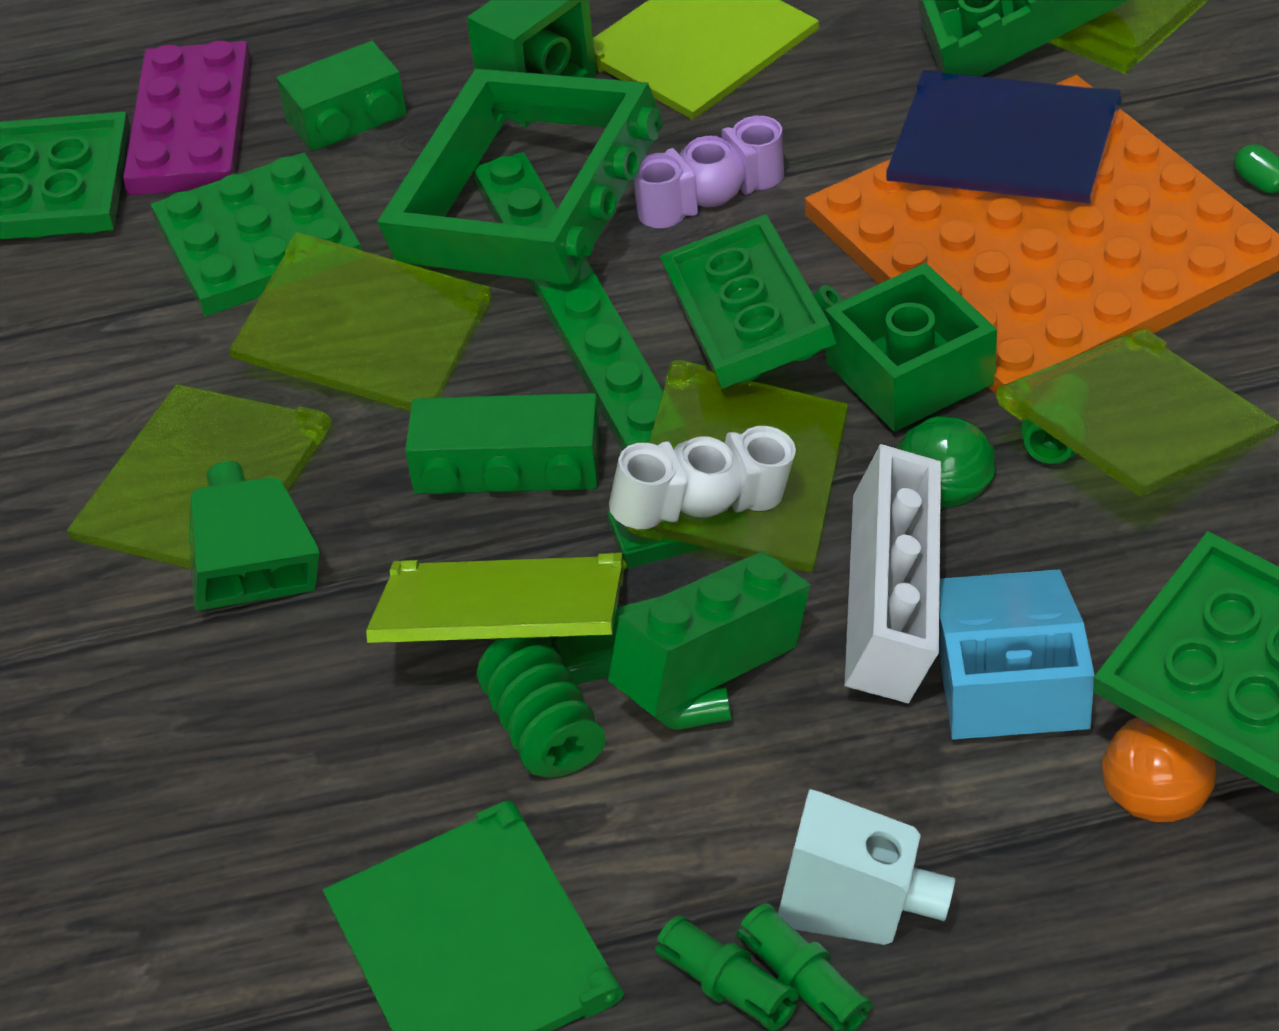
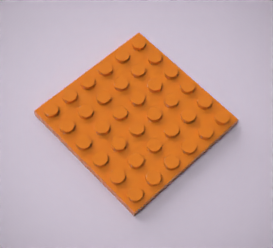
(1059, 270)

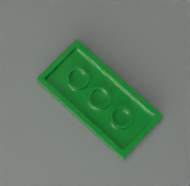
(746, 301)

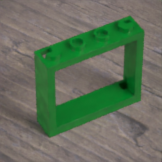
(416, 218)

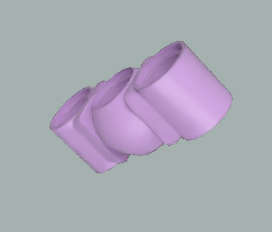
(709, 171)

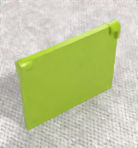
(699, 48)
(498, 599)

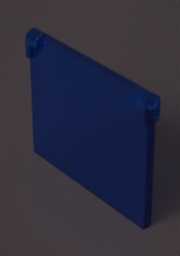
(1005, 136)

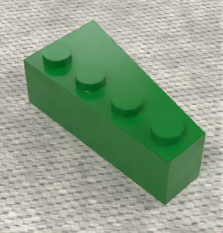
(986, 34)

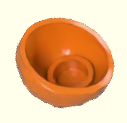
(1156, 773)

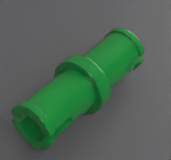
(804, 968)
(726, 973)

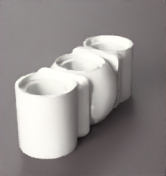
(701, 477)

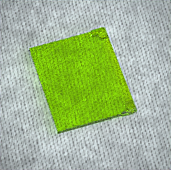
(360, 322)
(699, 407)
(1137, 411)
(148, 491)

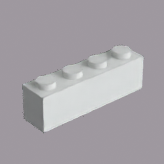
(894, 575)

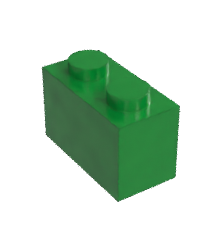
(341, 95)

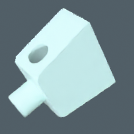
(857, 874)

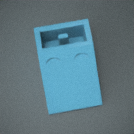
(1013, 655)

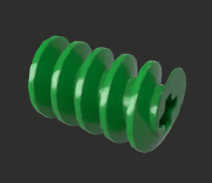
(540, 706)

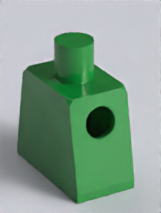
(247, 540)

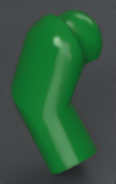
(1258, 167)
(702, 710)

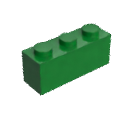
(504, 443)
(708, 632)

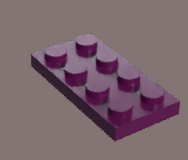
(187, 117)

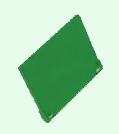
(473, 934)

